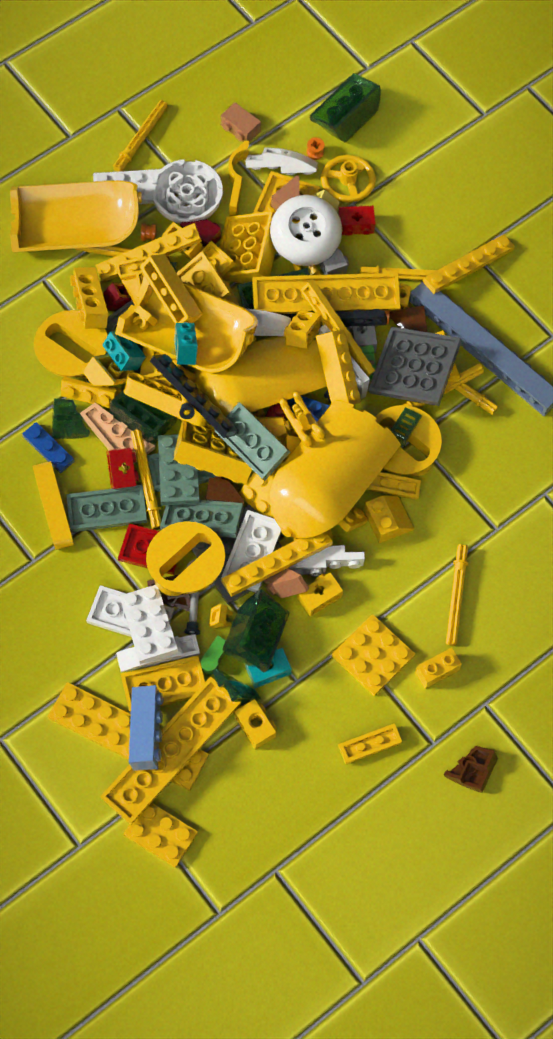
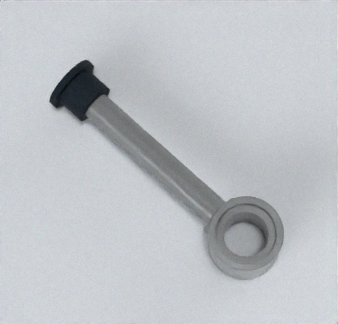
(192, 625)

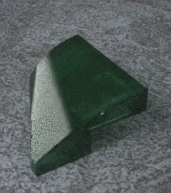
(67, 421)
(237, 690)

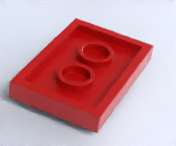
(136, 545)

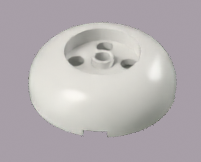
(188, 181)
(310, 249)

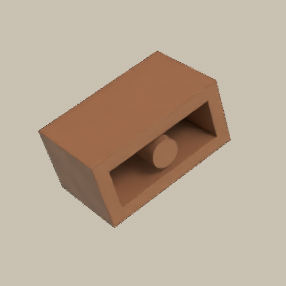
(240, 123)

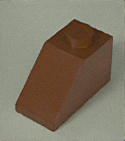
(222, 490)

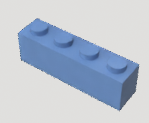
(144, 728)

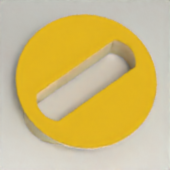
(58, 359)
(425, 438)
(172, 545)

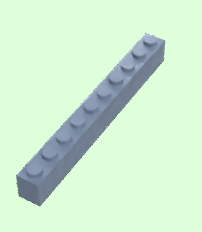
(485, 348)

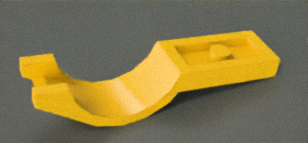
(239, 154)

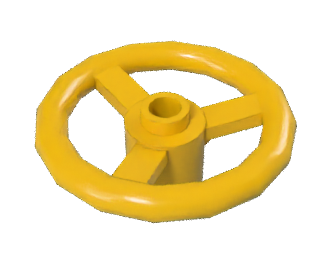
(348, 177)

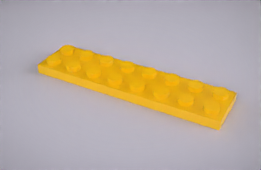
(343, 292)
(109, 727)
(180, 742)

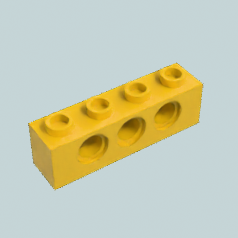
(89, 297)

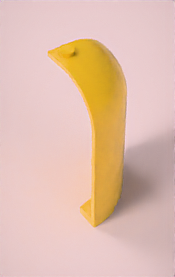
(73, 215)
(221, 331)
(264, 375)
(328, 477)

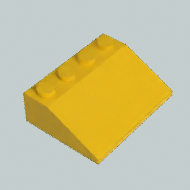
(249, 245)
(209, 452)

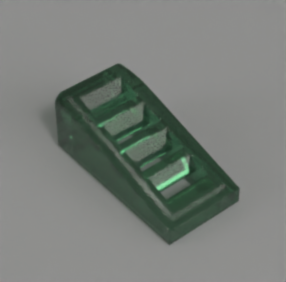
(401, 438)

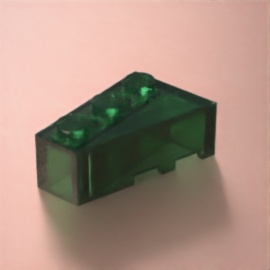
(141, 416)

